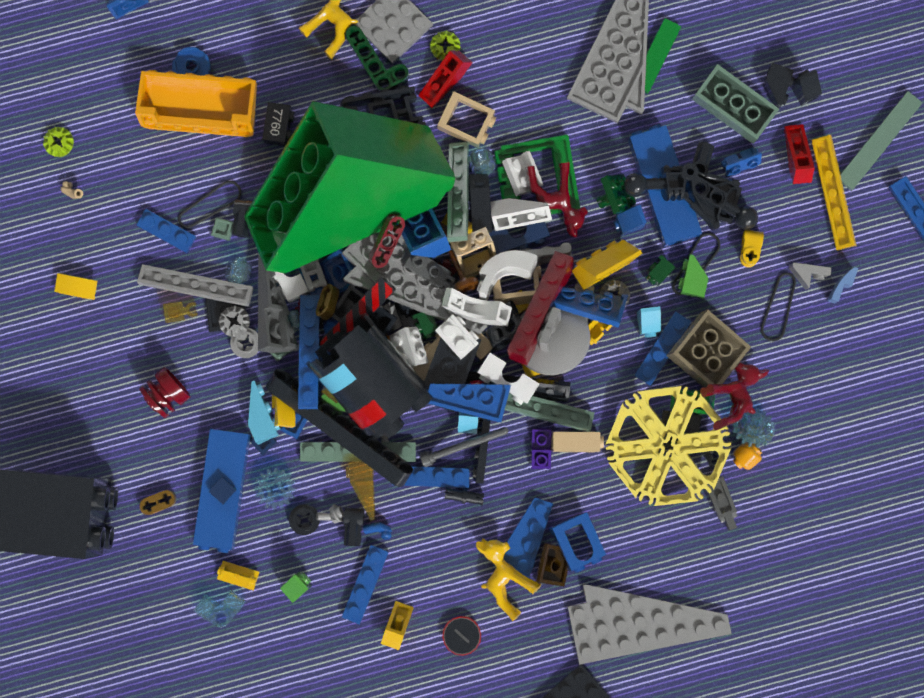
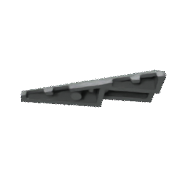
(274, 327)

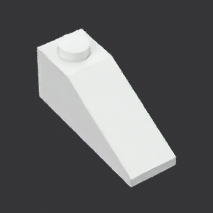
(515, 213)

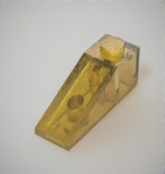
(362, 481)

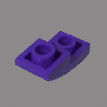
(541, 448)

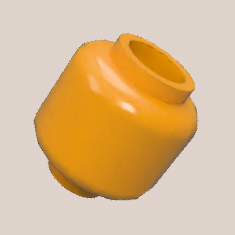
(747, 456)

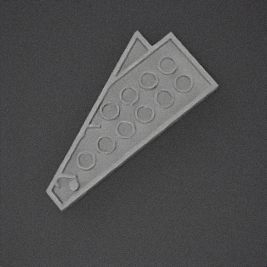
(616, 63)
(410, 288)
(627, 624)

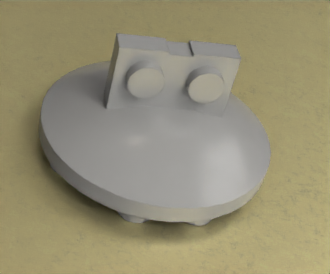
(560, 343)

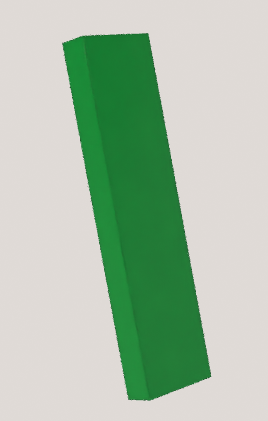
(659, 51)

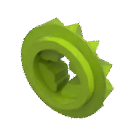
(438, 39)
(56, 150)

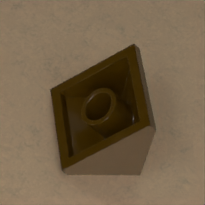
(551, 566)

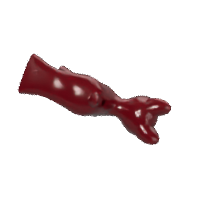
(559, 199)
(739, 396)

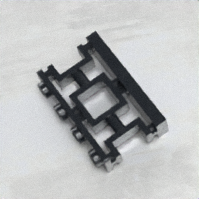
(385, 99)

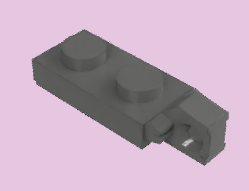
(723, 503)

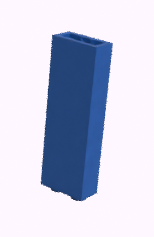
(675, 218)
(227, 459)

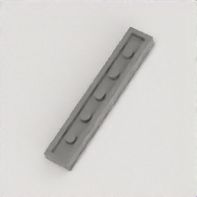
(195, 285)

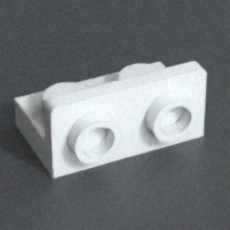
(517, 173)
(457, 336)

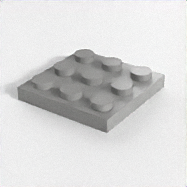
(393, 26)

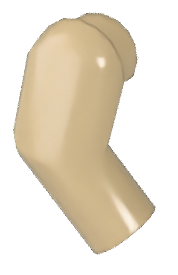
(72, 193)

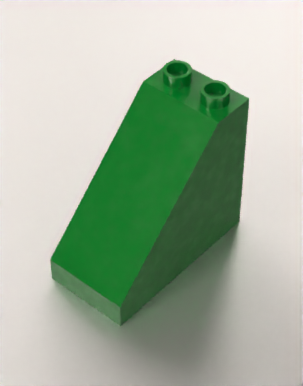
(342, 183)

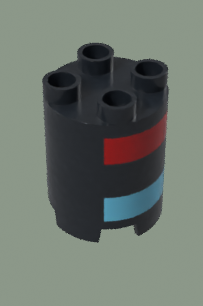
(369, 378)

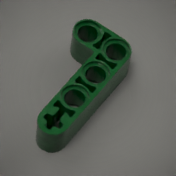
(372, 59)

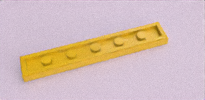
(833, 192)

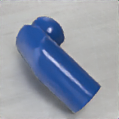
(378, 527)

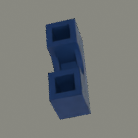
(504, 242)

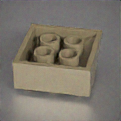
(708, 350)

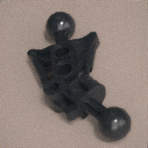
(680, 184)

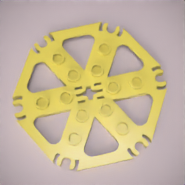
(661, 463)

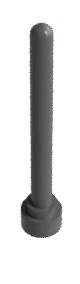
(428, 457)

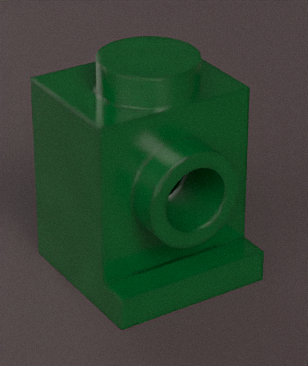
(659, 271)
(425, 324)

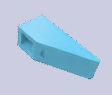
(259, 419)

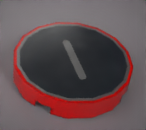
(461, 635)

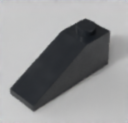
(479, 202)

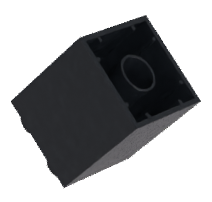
(55, 514)

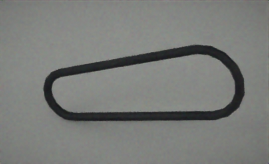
(210, 215)
(693, 248)
(788, 309)

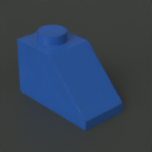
(630, 220)

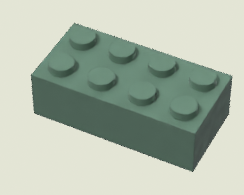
(735, 104)

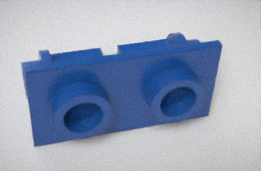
(749, 159)

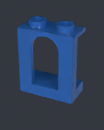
(572, 561)

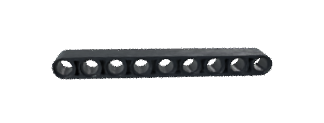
(342, 430)

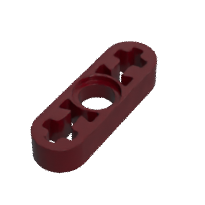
(397, 229)

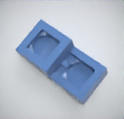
(845, 281)

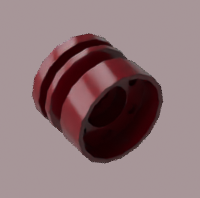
(165, 392)

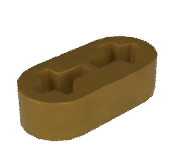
(327, 302)
(155, 498)

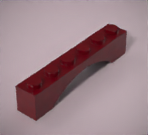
(551, 284)

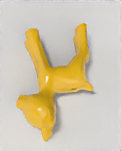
(336, 16)
(494, 551)

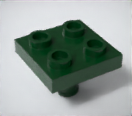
(615, 194)

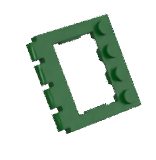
(561, 154)

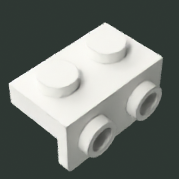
(410, 345)

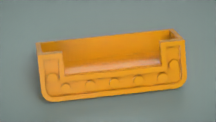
(196, 103)

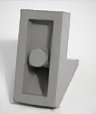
(804, 272)

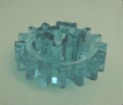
(754, 428)
(278, 480)

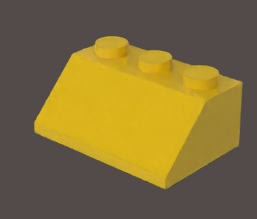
(605, 262)

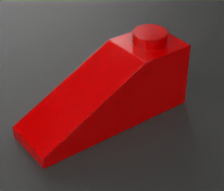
(445, 77)
(798, 154)

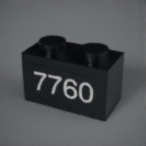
(277, 124)

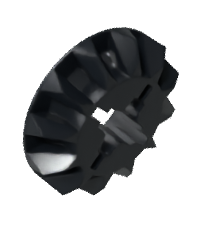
(294, 519)

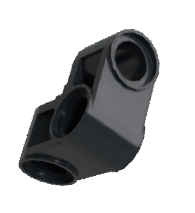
(501, 335)

